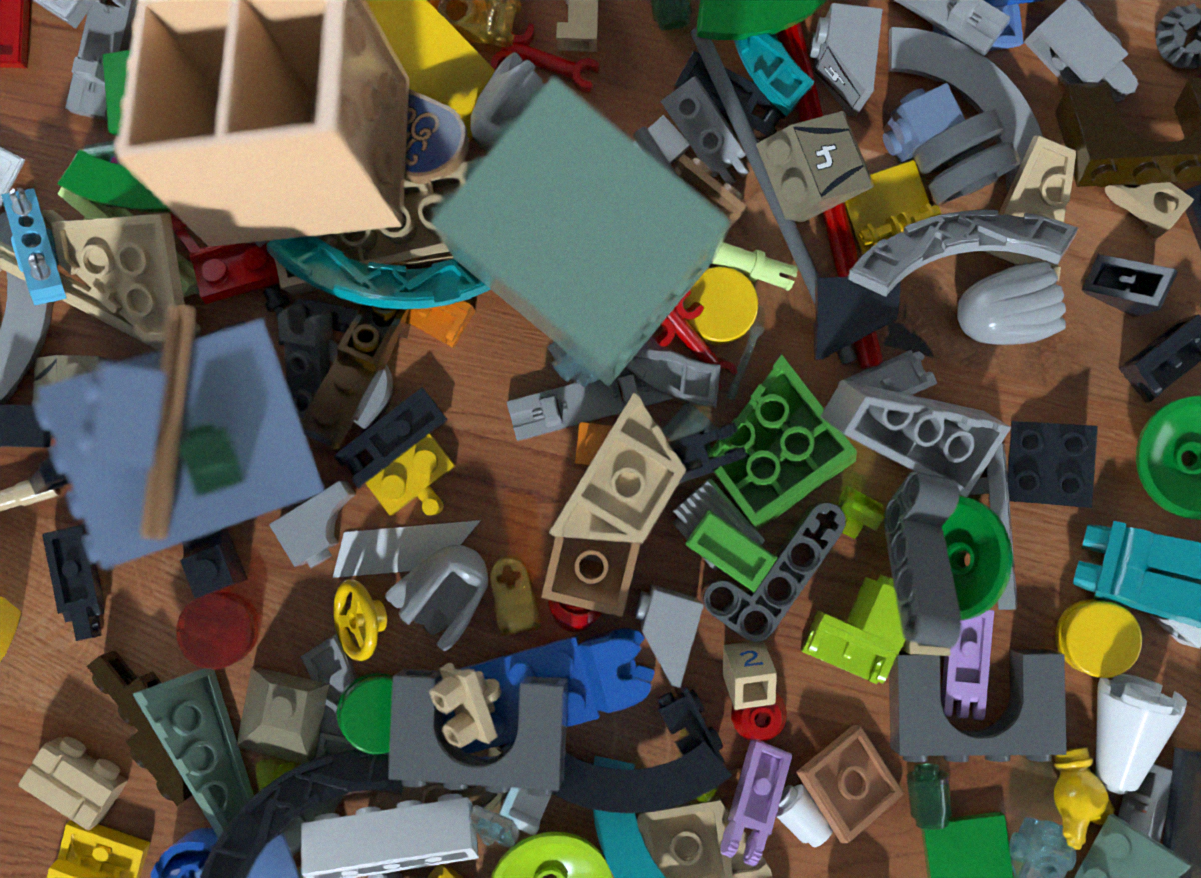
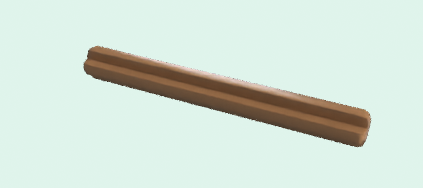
(162, 475)

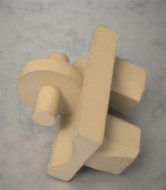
(472, 702)

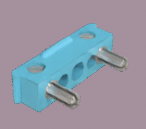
(36, 263)

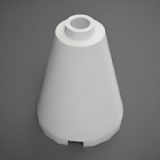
(1132, 729)

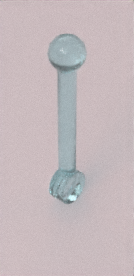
(756, 330)

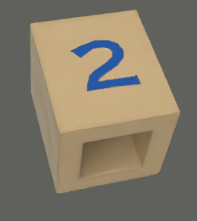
(749, 674)

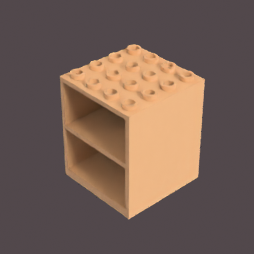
(266, 117)

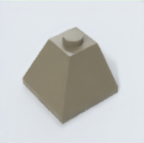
(282, 715)

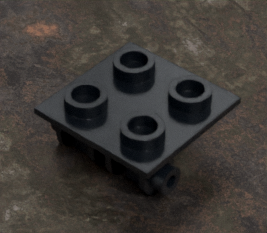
(1052, 463)

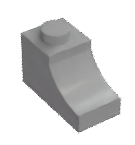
(309, 529)

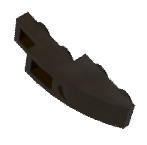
(354, 373)
(115, 678)

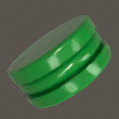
(366, 712)

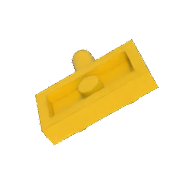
(412, 477)

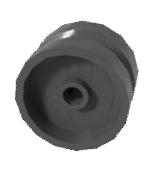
(965, 155)

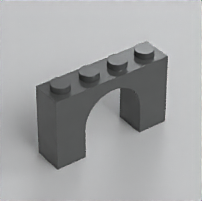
(1029, 725)
(424, 755)

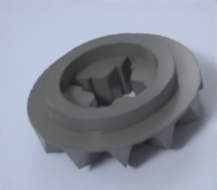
(1171, 37)

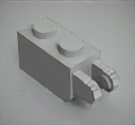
(1082, 50)

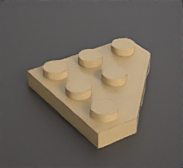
(127, 265)

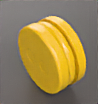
(728, 305)
(1098, 638)

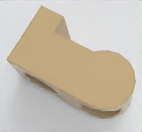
(581, 29)
(1154, 204)

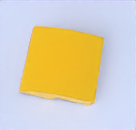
(98, 854)

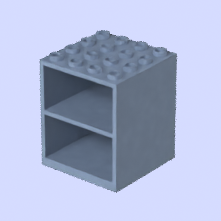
(230, 384)

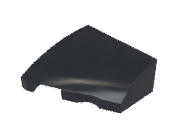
(849, 313)

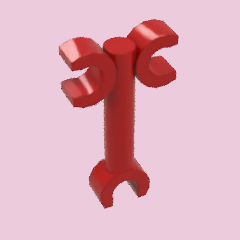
(547, 60)
(677, 323)

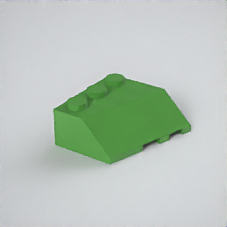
(785, 446)

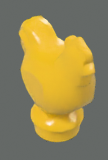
(1079, 796)

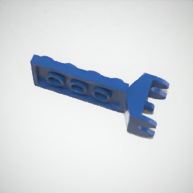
(598, 672)

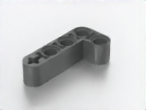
(921, 561)
(794, 575)

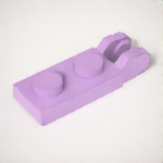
(756, 800)

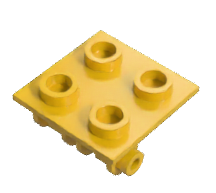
(889, 206)

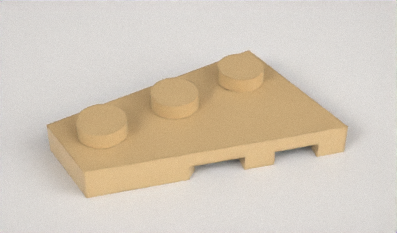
(1040, 189)

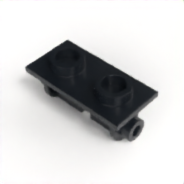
(684, 713)

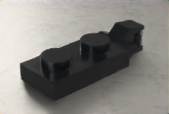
(75, 580)

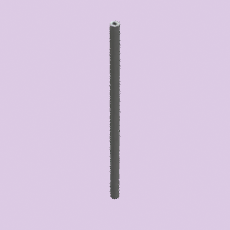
(748, 141)

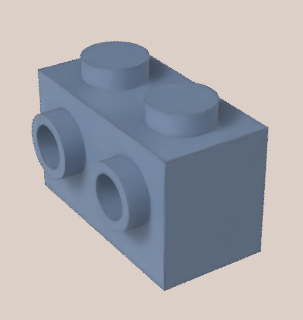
(919, 120)
(122, 415)

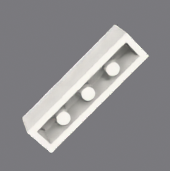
(389, 839)

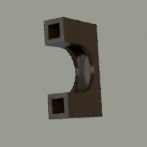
(1117, 156)

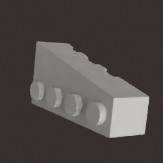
(918, 431)

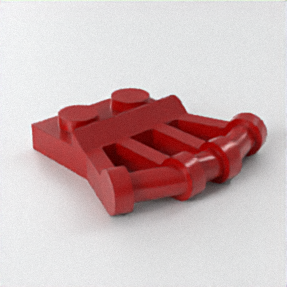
(229, 268)

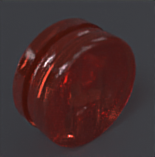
(218, 630)

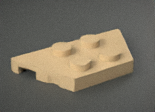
(624, 482)
(688, 842)

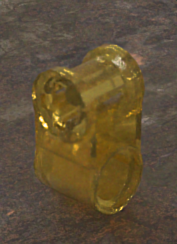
(485, 19)
(516, 603)

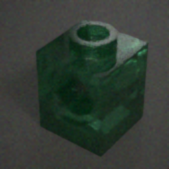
(210, 460)

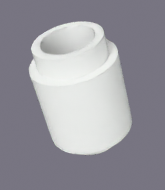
(802, 816)

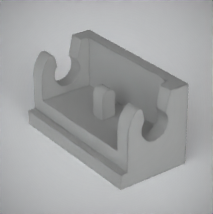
(898, 374)

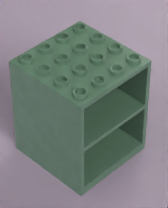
(580, 230)

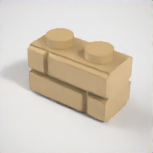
(74, 781)

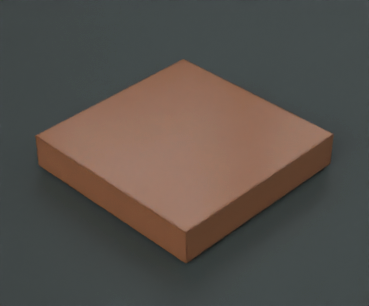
(850, 783)

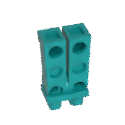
(1144, 571)

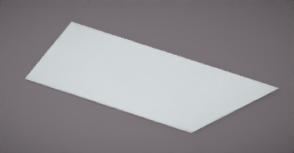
(396, 548)

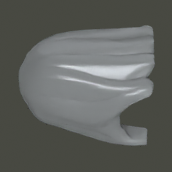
(503, 99)
(1013, 306)
(442, 592)

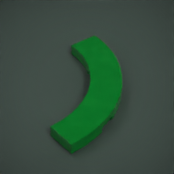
(751, 17)
(109, 185)

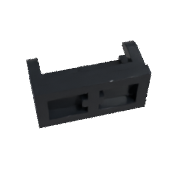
(1165, 358)

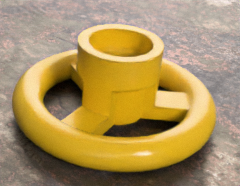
(363, 619)

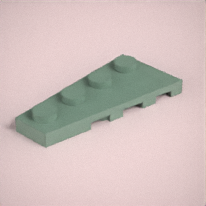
(201, 742)
(1129, 853)

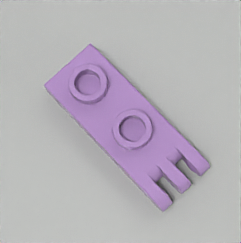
(968, 668)

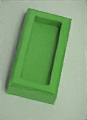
(731, 550)

